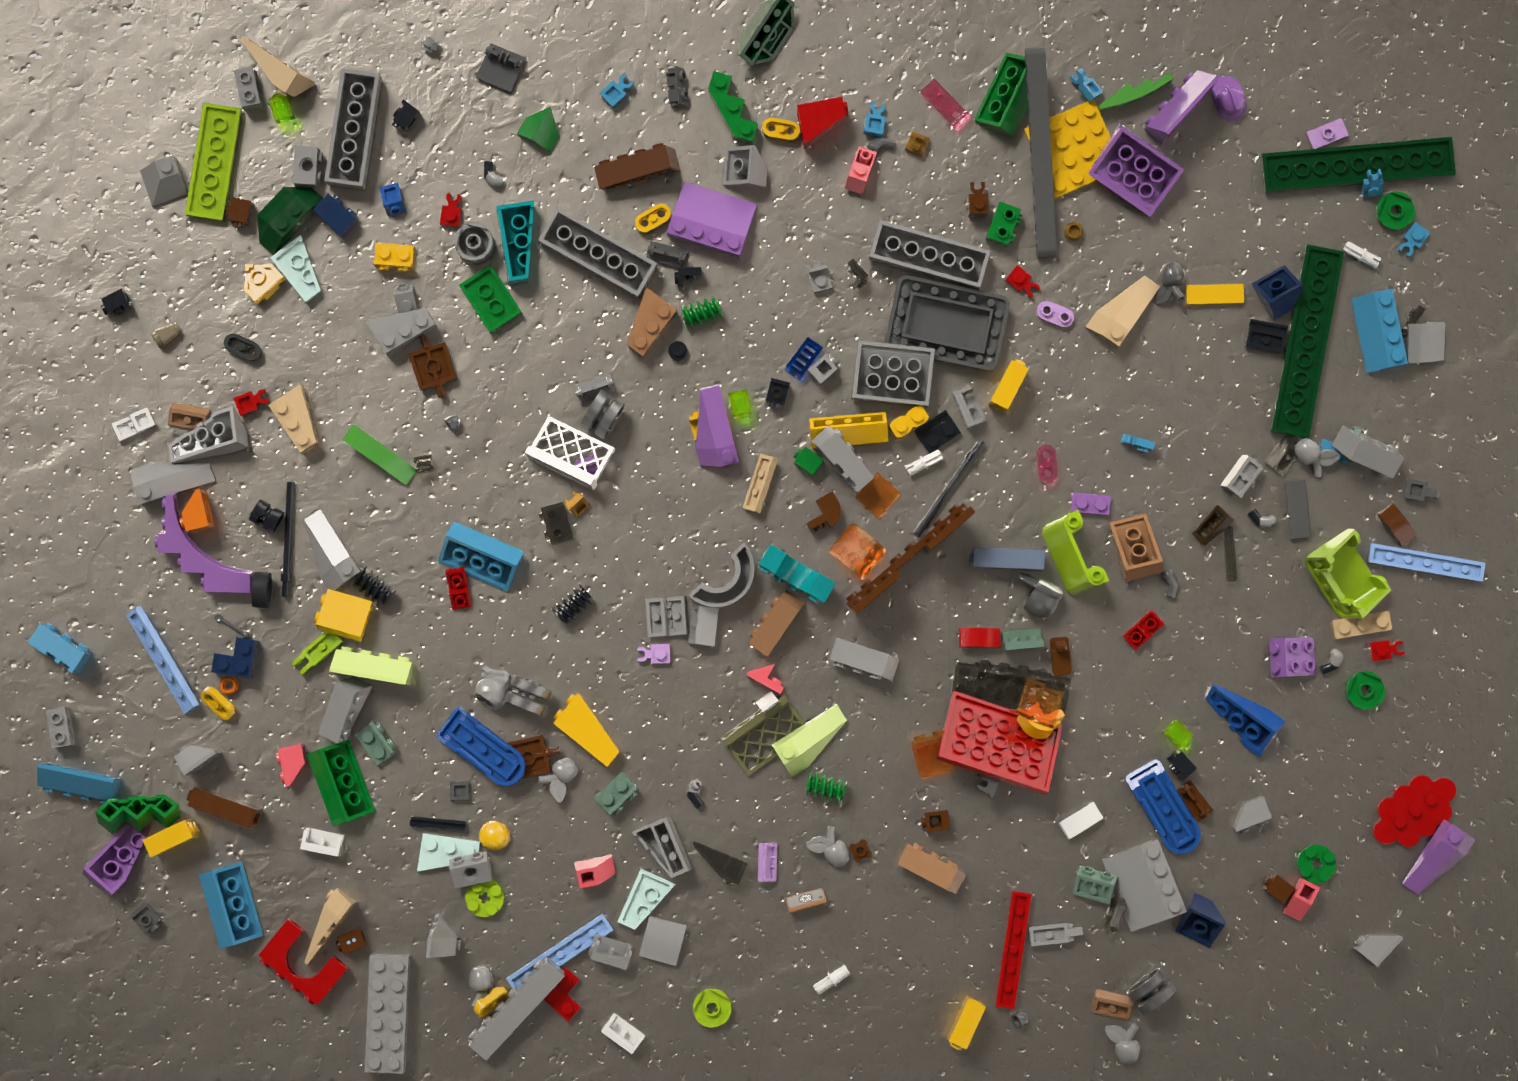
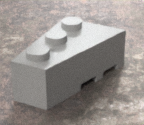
(401, 329)
(1368, 452)
(842, 458)
(864, 660)
(344, 708)
(665, 846)

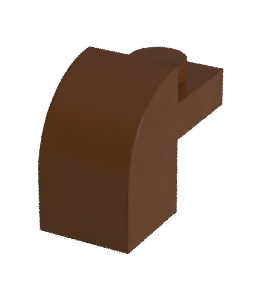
(830, 512)

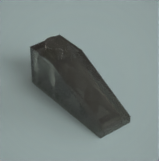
(725, 866)

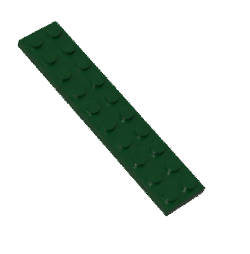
(1350, 164)
(1307, 342)

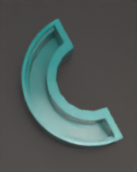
(796, 574)

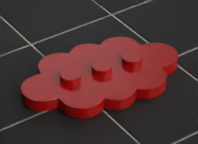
(1414, 810)

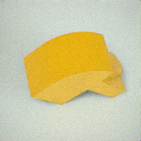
(1036, 730)

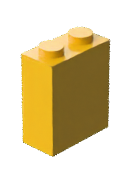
(1008, 385)
(343, 615)
(171, 837)
(965, 1023)

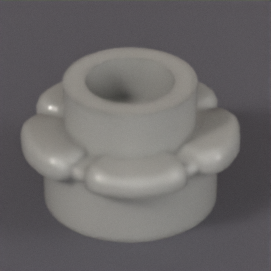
(429, 44)

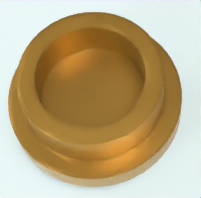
(1073, 231)

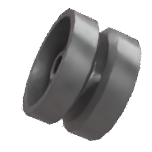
(603, 415)
(527, 695)
(1151, 991)

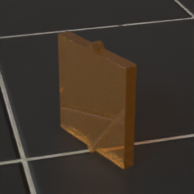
(877, 495)

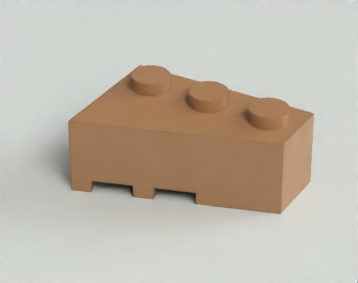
(650, 322)
(776, 622)
(932, 868)

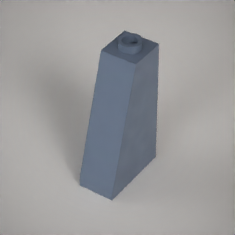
(1007, 559)

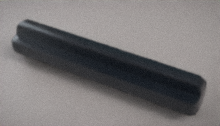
(442, 824)

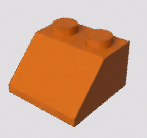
(197, 513)

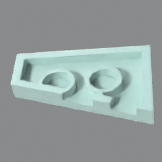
(297, 268)
(438, 849)
(643, 898)

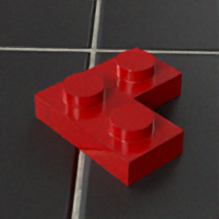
(559, 997)

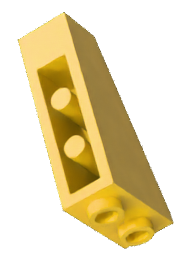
(584, 728)

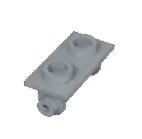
(590, 389)

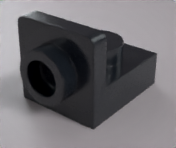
(690, 273)

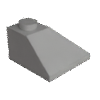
(744, 167)
(164, 181)
(194, 757)
(1376, 947)

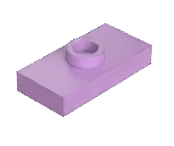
(1327, 134)
(767, 862)

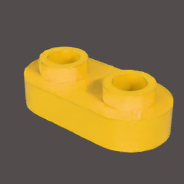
(781, 127)
(652, 217)
(217, 703)
(488, 1004)

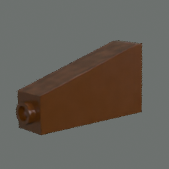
(224, 807)

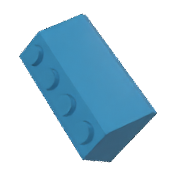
(1379, 331)
(481, 555)
(76, 781)
(231, 905)

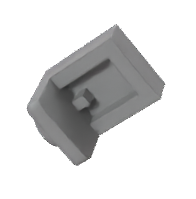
(405, 298)

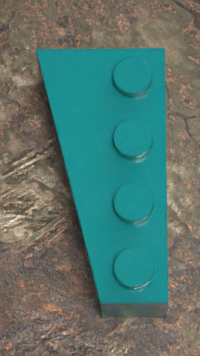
(515, 234)

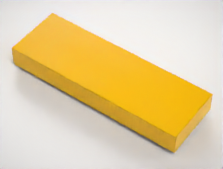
(1214, 294)

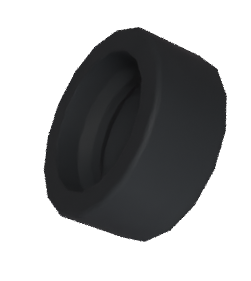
(261, 590)

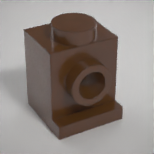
(943, 821)

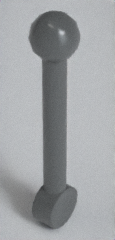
(219, 618)

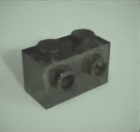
(556, 523)

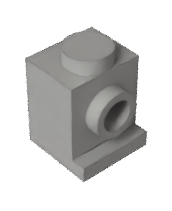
(815, 371)

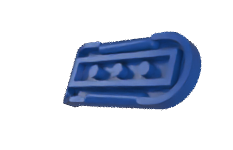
(482, 748)
(1165, 807)

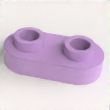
(1054, 316)

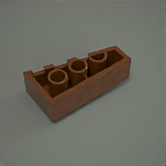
(636, 166)

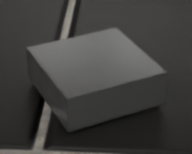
(460, 791)

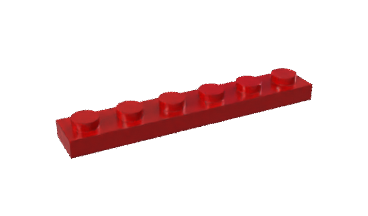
(1013, 950)

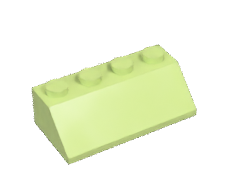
(372, 667)

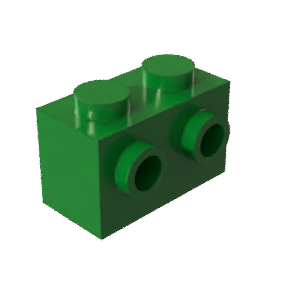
(1003, 224)

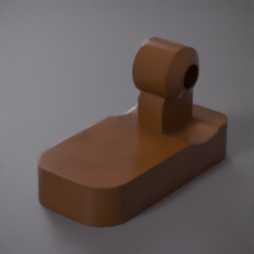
(1060, 656)

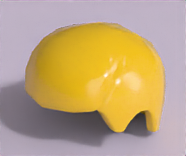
(494, 835)

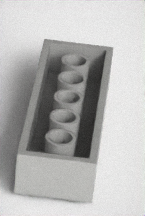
(353, 129)
(597, 253)
(929, 255)
(387, 1013)

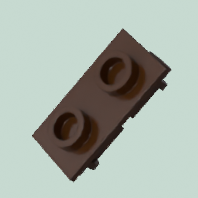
(1195, 801)

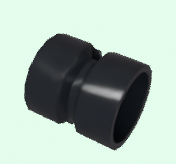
(267, 516)

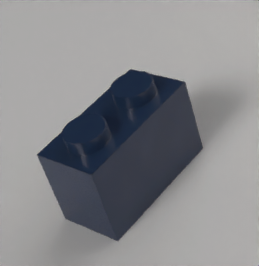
(336, 215)

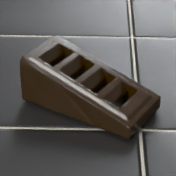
(1221, 525)

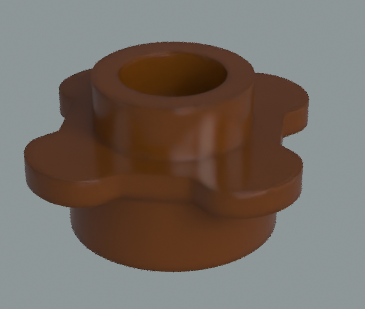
(861, 845)

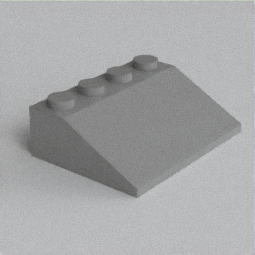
(893, 373)
(1145, 885)

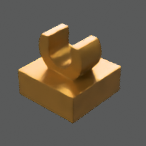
(917, 144)
(577, 504)

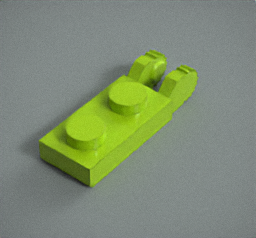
(318, 651)

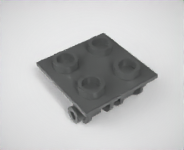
(500, 67)

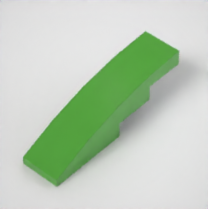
(1130, 95)
(379, 454)

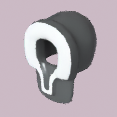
(1042, 598)

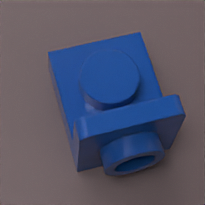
(392, 199)

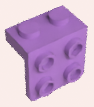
(1292, 657)

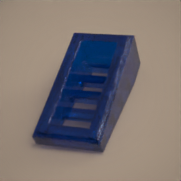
(796, 372)

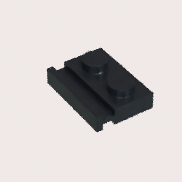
(1266, 336)
(937, 432)

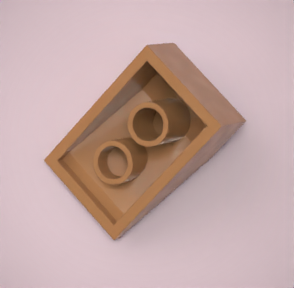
(1136, 547)

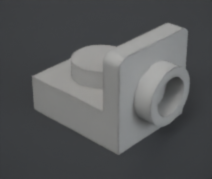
(819, 277)

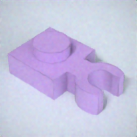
(659, 653)

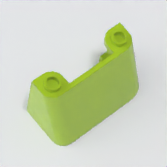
(1068, 557)
(1345, 576)

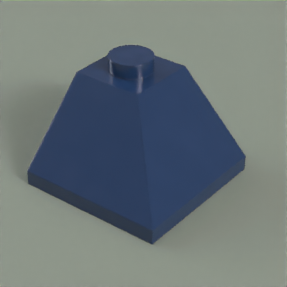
(1278, 291)
(1201, 921)

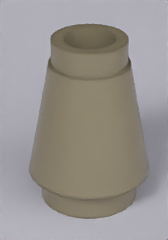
(166, 334)

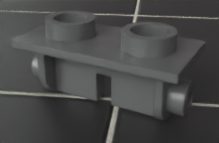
(677, 78)
(666, 254)

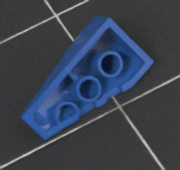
(1250, 720)

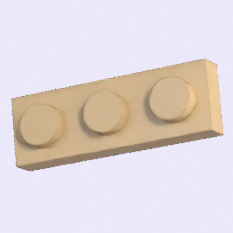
(760, 483)
(1369, 624)

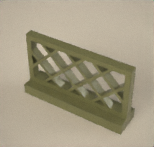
(752, 723)

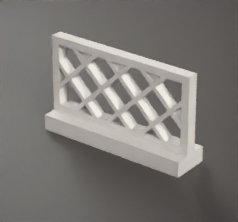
(559, 465)

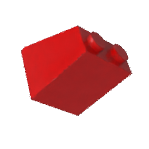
(820, 118)

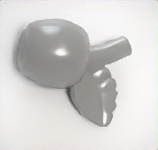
(1310, 453)
(563, 773)
(834, 851)
(481, 981)
(1126, 1047)

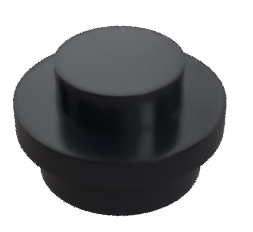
(677, 350)

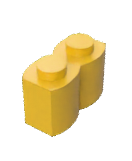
(903, 425)

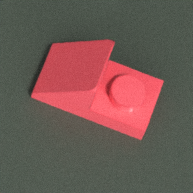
(761, 676)

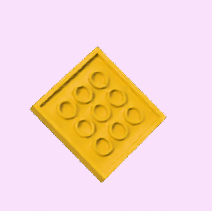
(1076, 143)

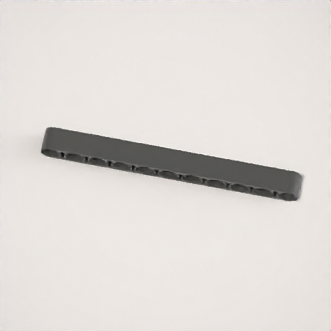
(1040, 152)

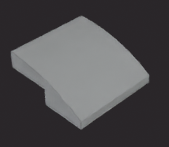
(1425, 342)
(667, 616)
(662, 940)

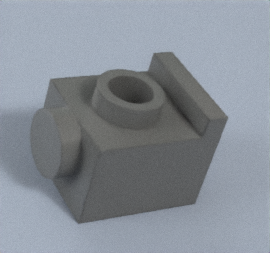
(154, 919)

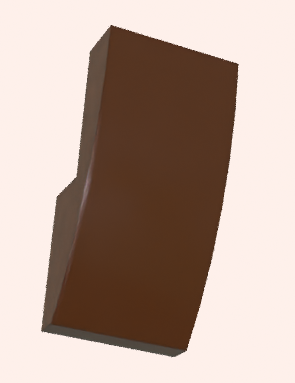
(1397, 524)

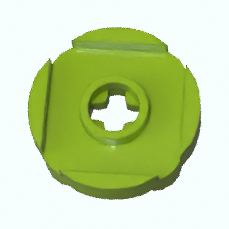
(488, 908)
(701, 1010)

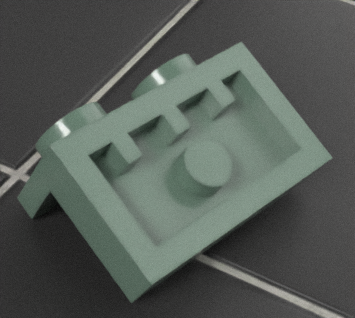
(1022, 639)
(376, 743)
(616, 794)
(1094, 884)

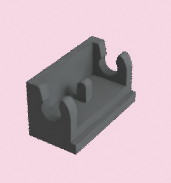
(990, 785)

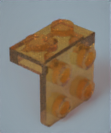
(857, 550)
(925, 755)

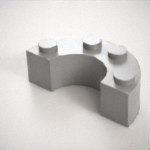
(735, 589)

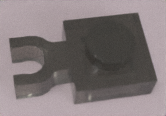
(1413, 316)

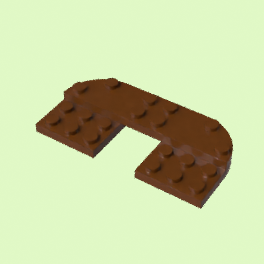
(931, 540)

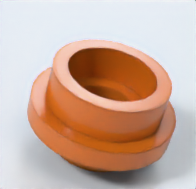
(222, 685)

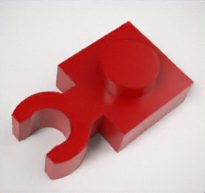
(451, 214)
(1020, 280)
(248, 402)
(1382, 650)

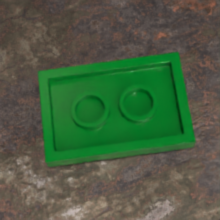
(490, 298)

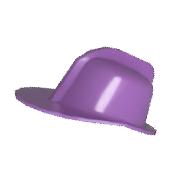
(1229, 98)

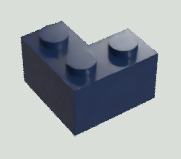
(241, 663)

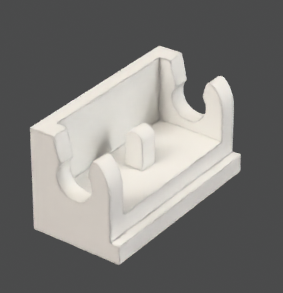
(322, 842)
(623, 1033)

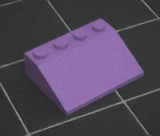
(1180, 106)
(1135, 170)
(711, 219)

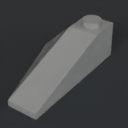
(442, 939)

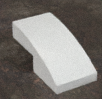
(133, 424)
(767, 702)
(1080, 820)

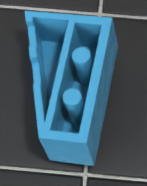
(60, 648)

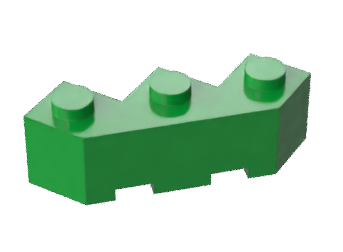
(731, 109)
(137, 812)

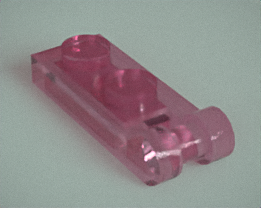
(945, 103)

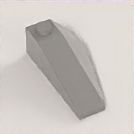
(216, 436)
(157, 480)
(332, 558)

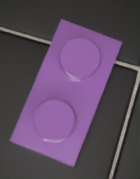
(1090, 503)

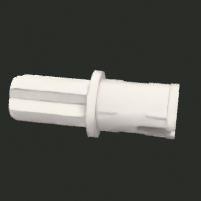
(1361, 254)
(924, 462)
(831, 980)

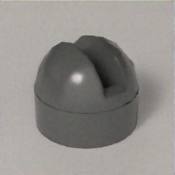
(453, 422)
(1019, 1019)

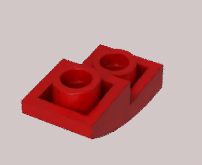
(458, 588)
(1143, 629)
(979, 638)

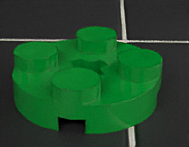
(1385, 215)
(1374, 684)
(1325, 857)

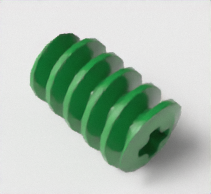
(701, 312)
(825, 788)

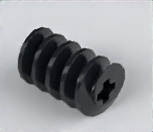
(373, 587)
(573, 605)

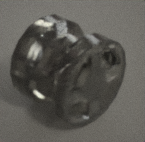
(423, 462)

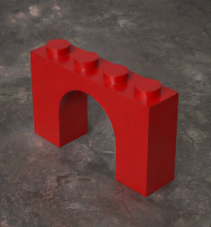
(276, 955)

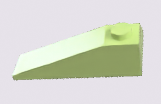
(806, 742)

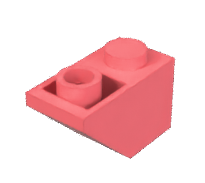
(860, 170)
(292, 761)
(594, 871)
(1301, 899)

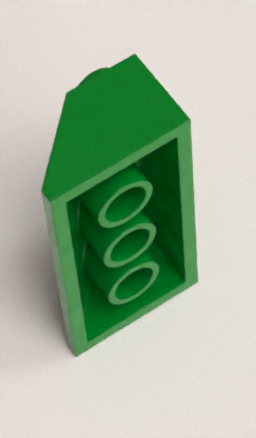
(1006, 97)
(340, 782)

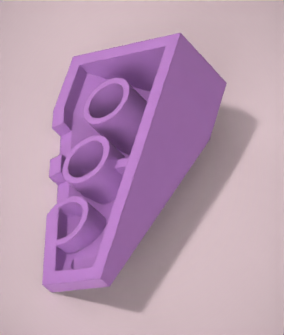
(714, 436)
(1441, 853)
(114, 862)

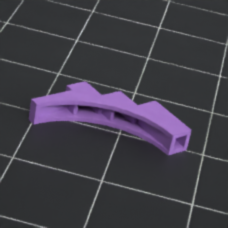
(216, 575)

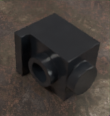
(405, 116)
(116, 302)
(780, 385)
(1181, 765)

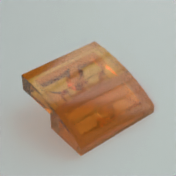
(1040, 703)

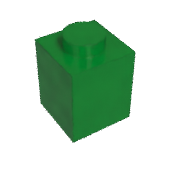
(807, 460)

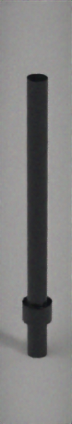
(971, 457)
(286, 577)

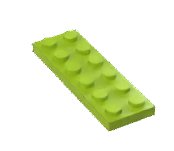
(213, 161)

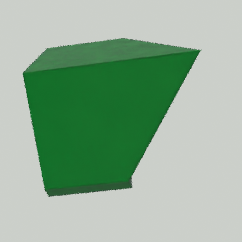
(540, 129)

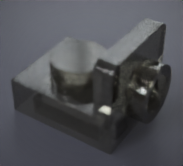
(856, 271)

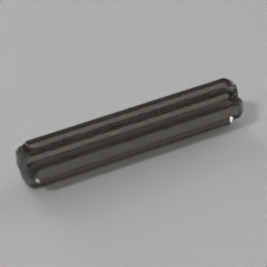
(1229, 554)

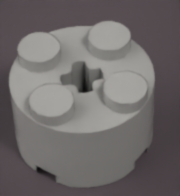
(468, 234)

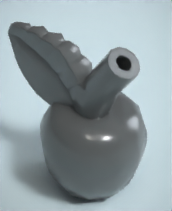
(1170, 277)

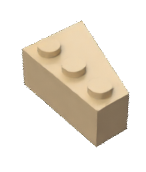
(296, 419)

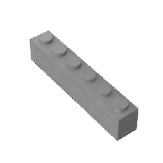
(515, 1008)

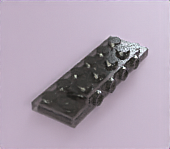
(1002, 683)

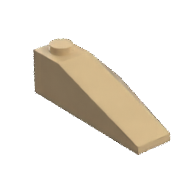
(278, 72)
(1121, 313)
(332, 914)

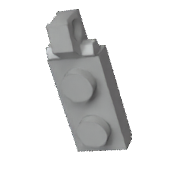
(1053, 934)

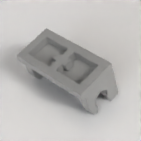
(969, 407)
(1241, 476)
(703, 625)
(610, 951)

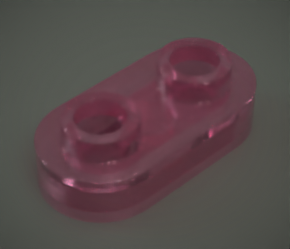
(1047, 463)

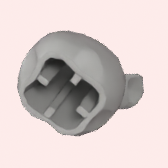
(492, 687)

